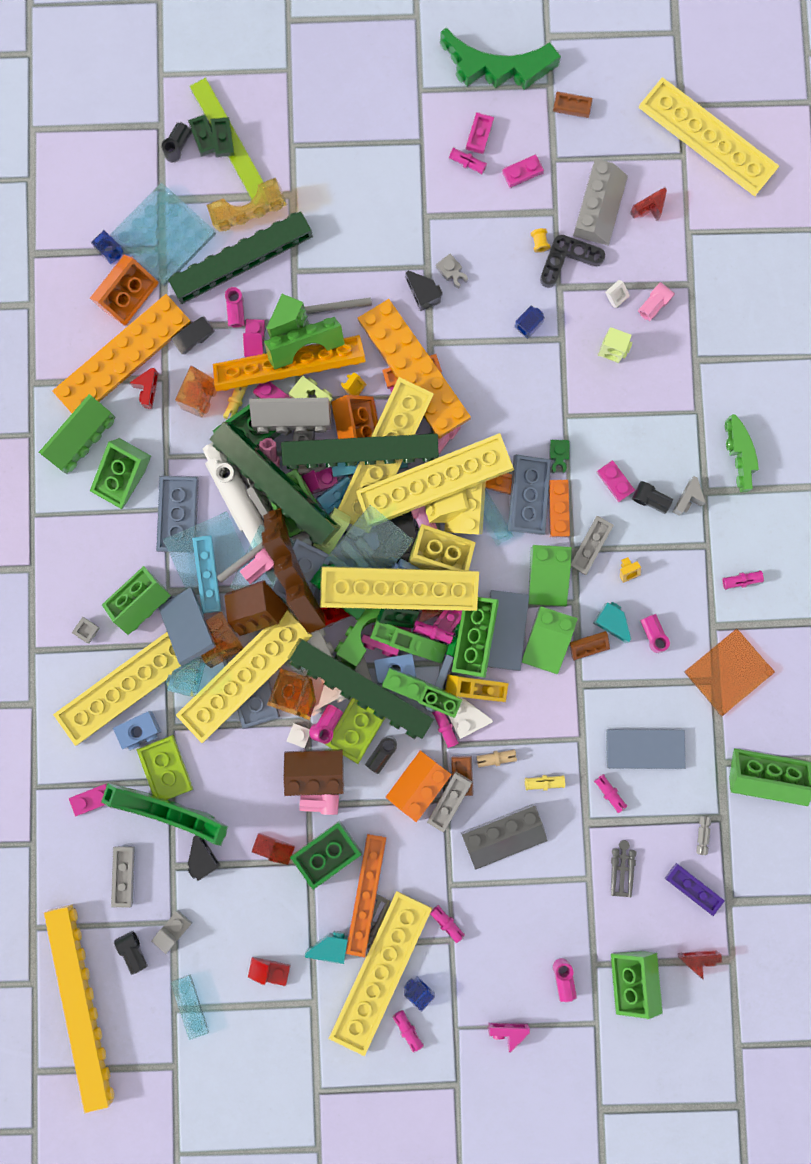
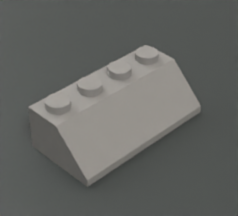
(600, 202)
(290, 414)

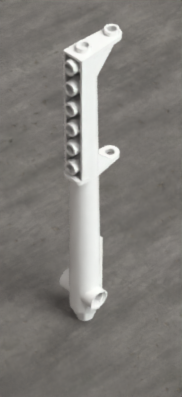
(248, 521)

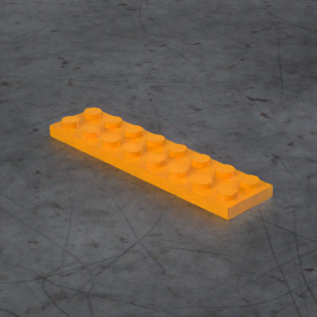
(123, 354)
(307, 360)
(413, 364)

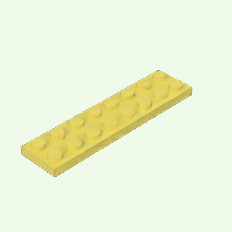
(708, 136)
(400, 417)
(438, 478)
(399, 588)
(242, 677)
(118, 690)
(380, 973)

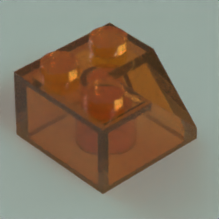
(196, 392)
(225, 640)
(293, 694)

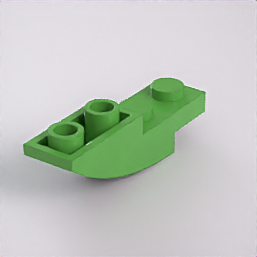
(741, 445)
(409, 642)
(422, 692)

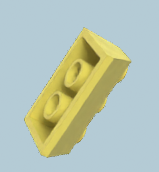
(447, 508)
(472, 519)
(441, 550)

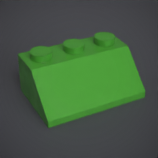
(287, 316)
(135, 600)
(636, 984)

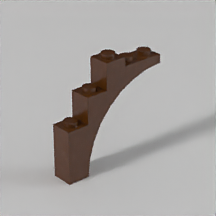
(287, 570)

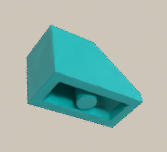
(613, 621)
(329, 948)

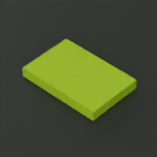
(355, 731)
(165, 768)

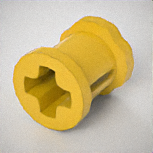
(540, 240)

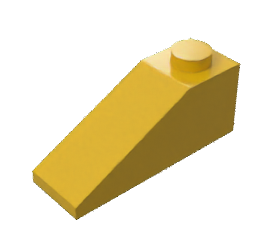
(476, 688)

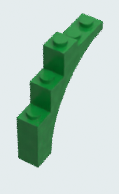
(497, 69)
(165, 811)

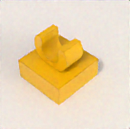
(354, 384)
(629, 570)

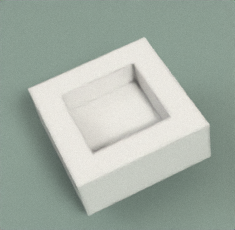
(617, 293)
(298, 735)

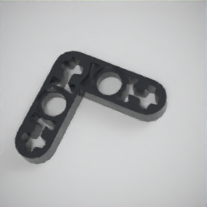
(563, 252)

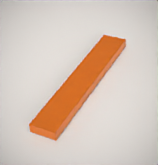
(366, 895)

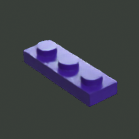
(694, 889)

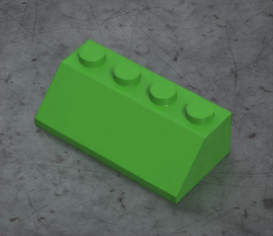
(77, 434)
(475, 638)
(770, 777)

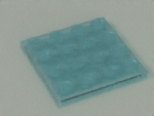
(163, 234)

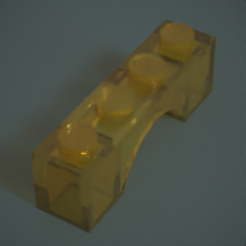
(268, 198)

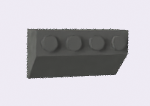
(504, 836)

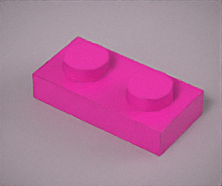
(479, 133)
(522, 170)
(269, 390)
(615, 481)
(449, 619)
(371, 644)
(88, 800)

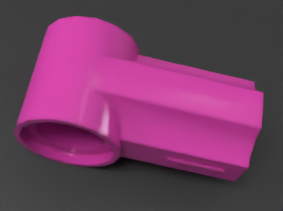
(235, 308)
(654, 631)
(326, 723)
(564, 981)

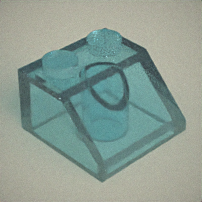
(186, 678)

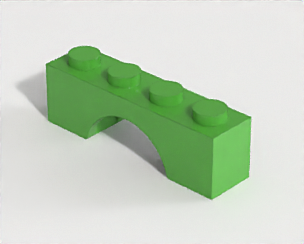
(284, 347)
(352, 650)

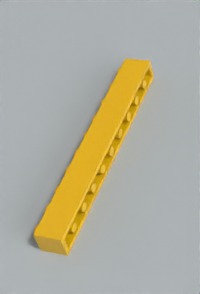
(78, 1008)

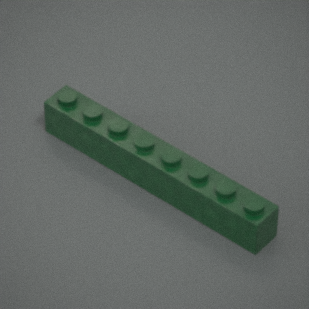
(240, 257)
(359, 449)
(275, 483)
(360, 688)

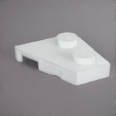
(468, 719)

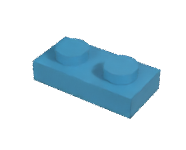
(333, 496)

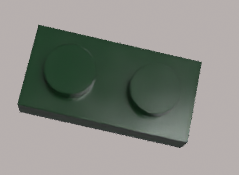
(202, 134)
(222, 137)
(398, 617)

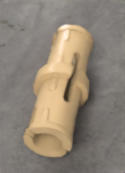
(496, 758)

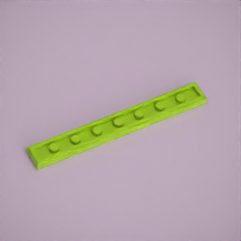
(241, 161)

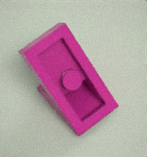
(254, 337)
(319, 480)
(514, 1032)

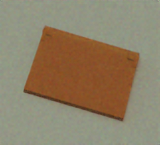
(729, 672)

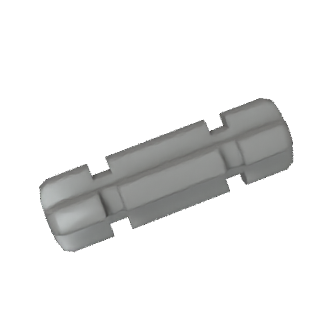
(703, 835)

